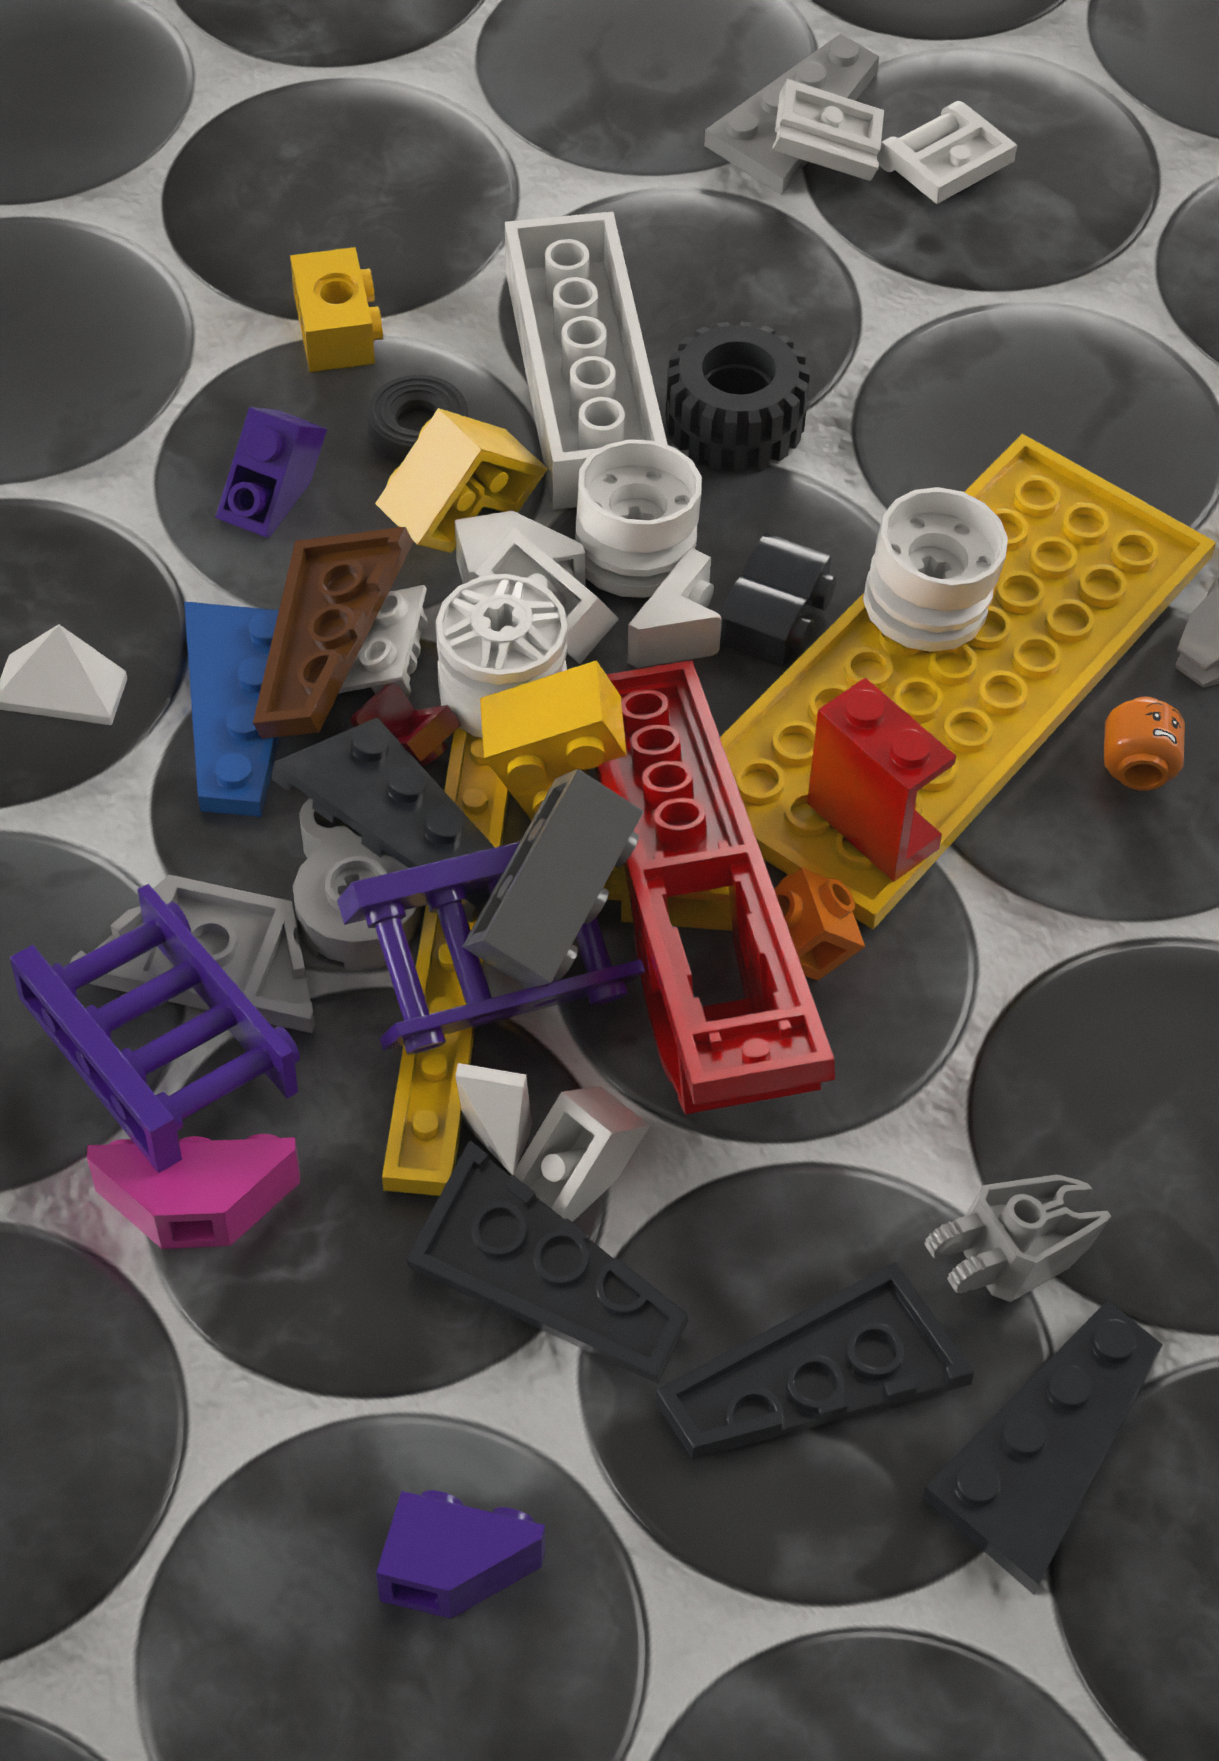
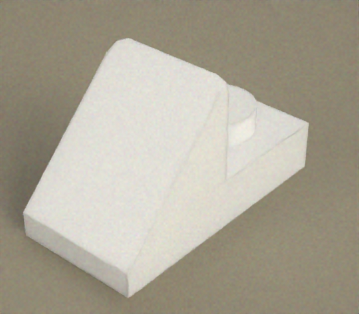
(676, 617)

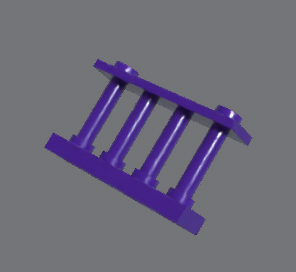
(445, 890)
(120, 1076)

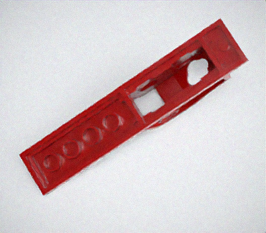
(697, 841)

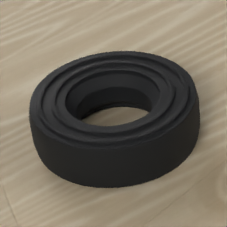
(404, 395)

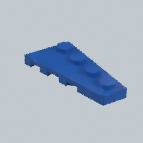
(226, 674)

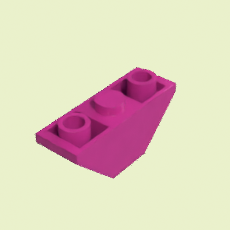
(205, 1196)

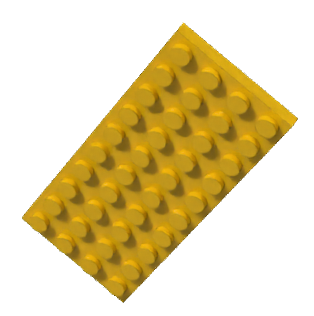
(1073, 596)

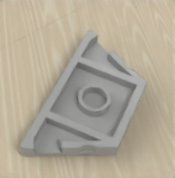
(244, 933)

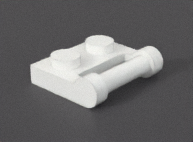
(958, 152)

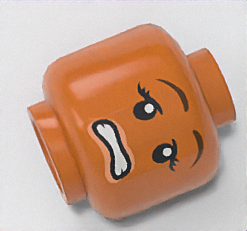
(1144, 743)

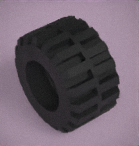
(736, 396)

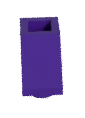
(269, 469)
(454, 1555)

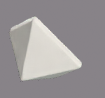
(62, 679)
(496, 1110)

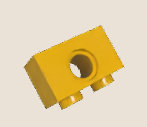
(334, 309)

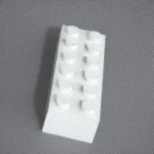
(578, 342)

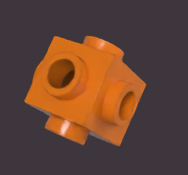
(819, 921)

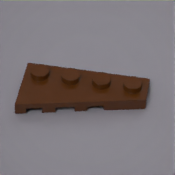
(322, 622)

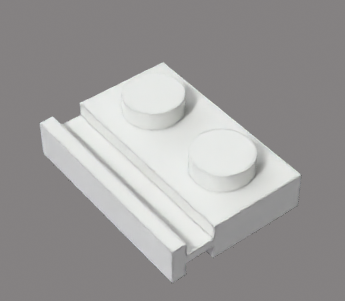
(828, 130)

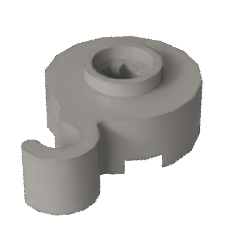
(331, 866)

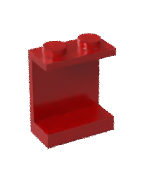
(868, 775)

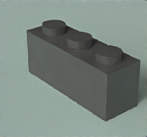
(555, 880)

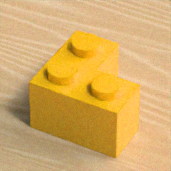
(455, 473)
(551, 730)

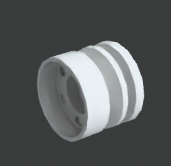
(636, 514)
(934, 569)
(496, 638)

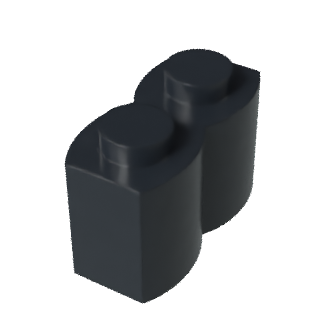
(775, 600)

